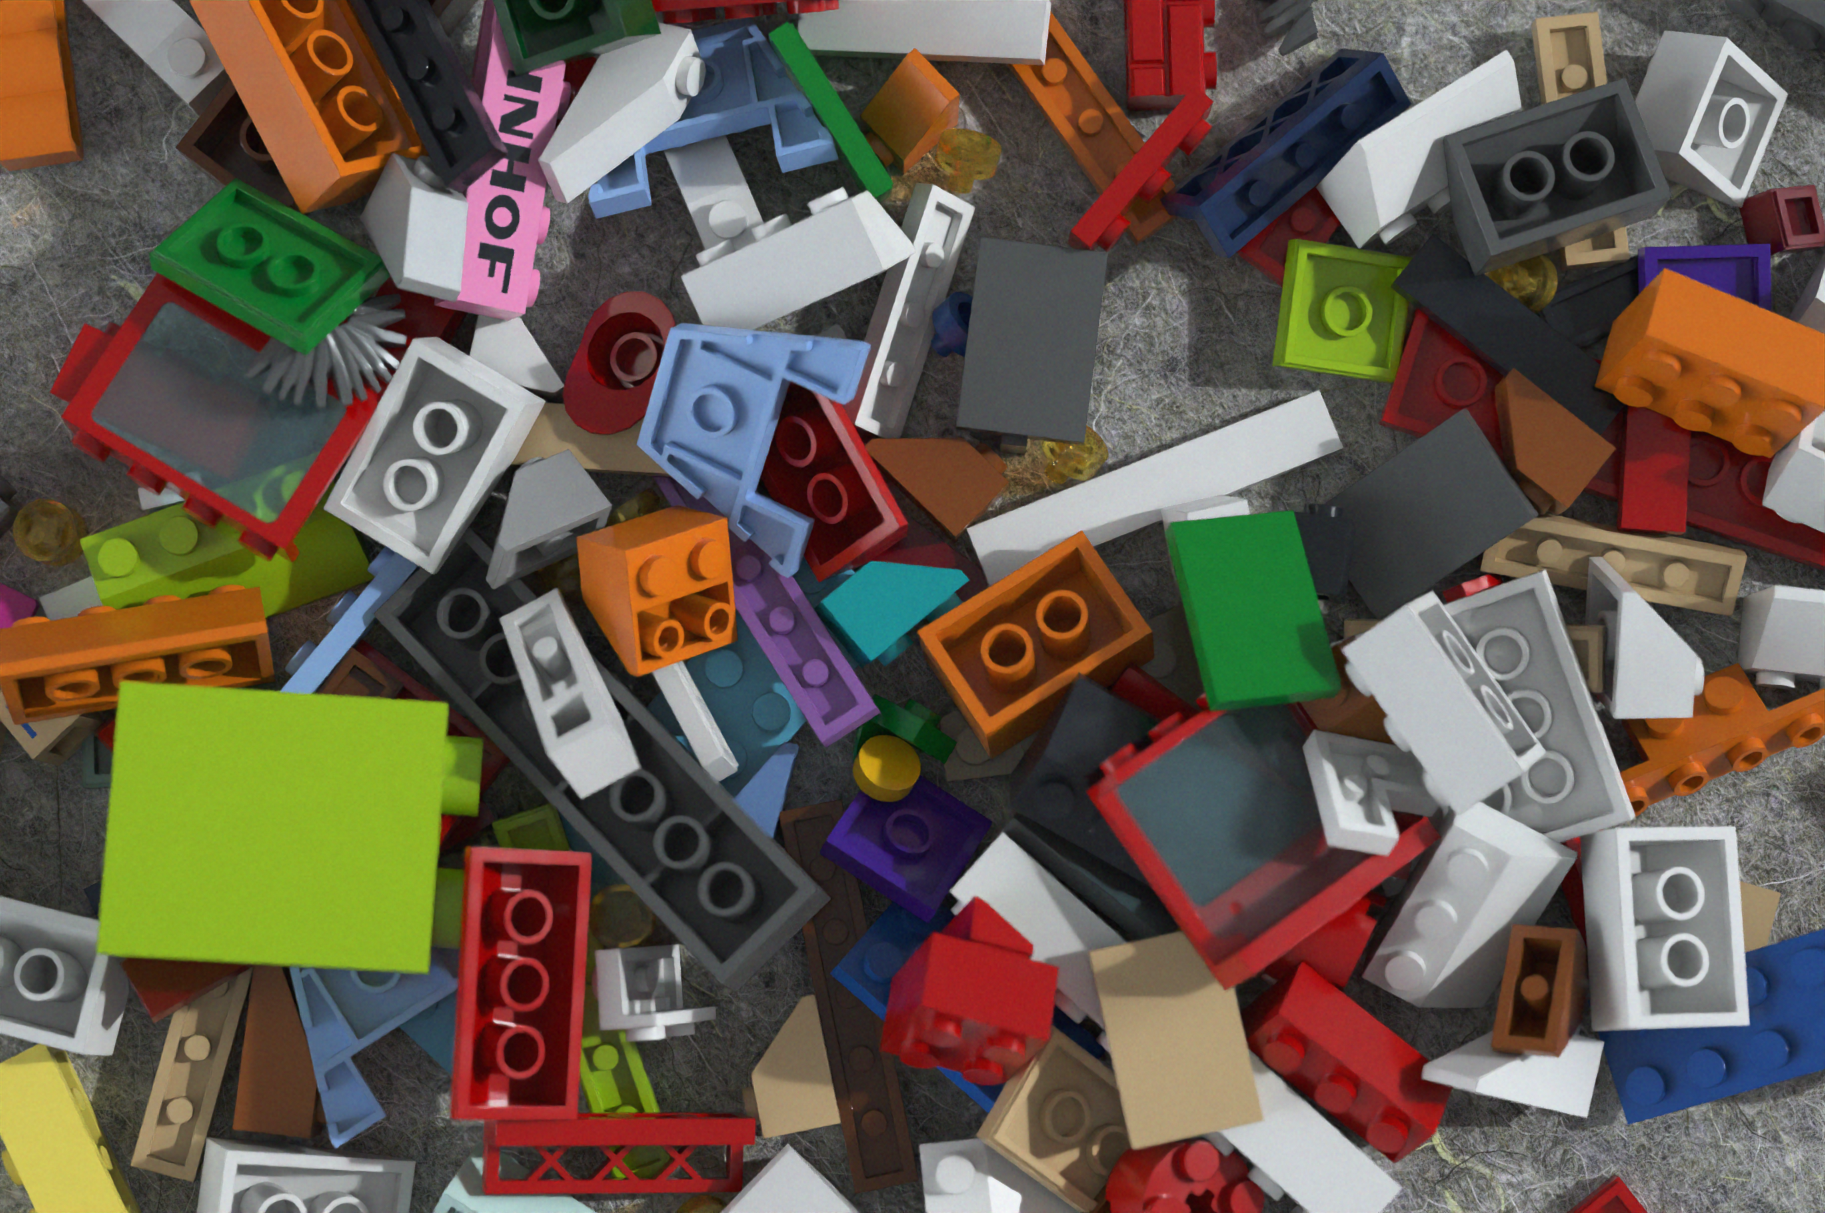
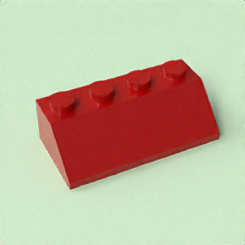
(520, 984)

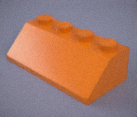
(312, 93)
(78, 661)

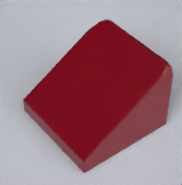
(1785, 219)

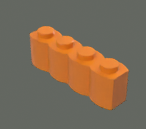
(37, 86)

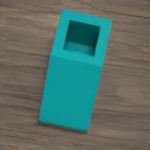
(884, 603)

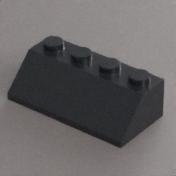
(1065, 763)

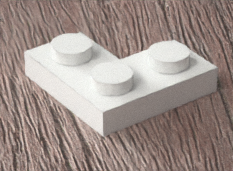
(1359, 787)

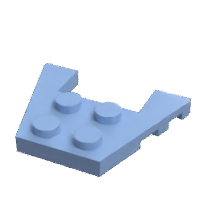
(740, 91)
(719, 412)
(348, 1013)

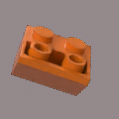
(660, 586)

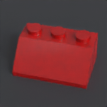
(828, 475)
(1345, 1061)

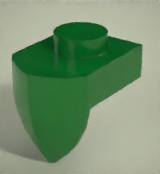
(911, 723)

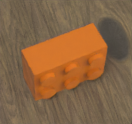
(1715, 364)
(1029, 636)

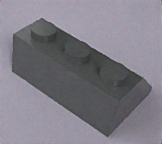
(1552, 176)

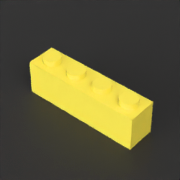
(56, 1138)

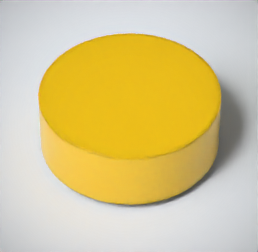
(886, 768)

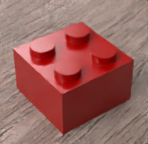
(969, 1009)

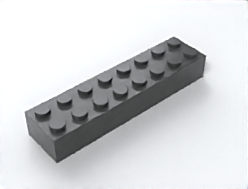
(661, 827)

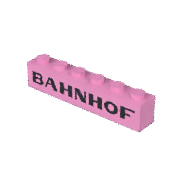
(507, 201)

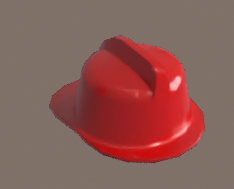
(617, 363)

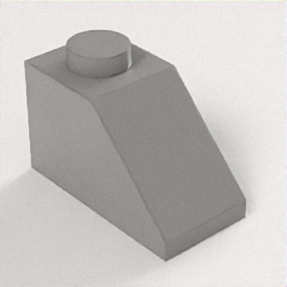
(418, 227)
(543, 515)

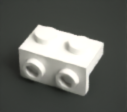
(643, 993)

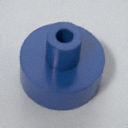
(952, 324)

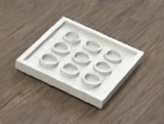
(1533, 660)

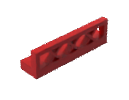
(625, 1131)

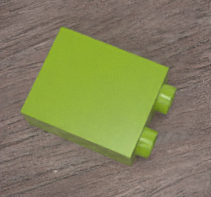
(283, 829)

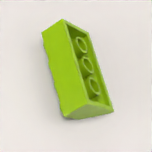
(188, 559)

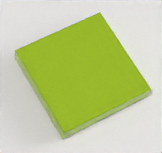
(1341, 312)

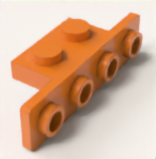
(1725, 735)

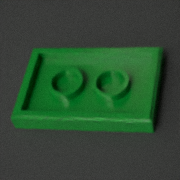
(831, 112)
(269, 266)
(1252, 610)

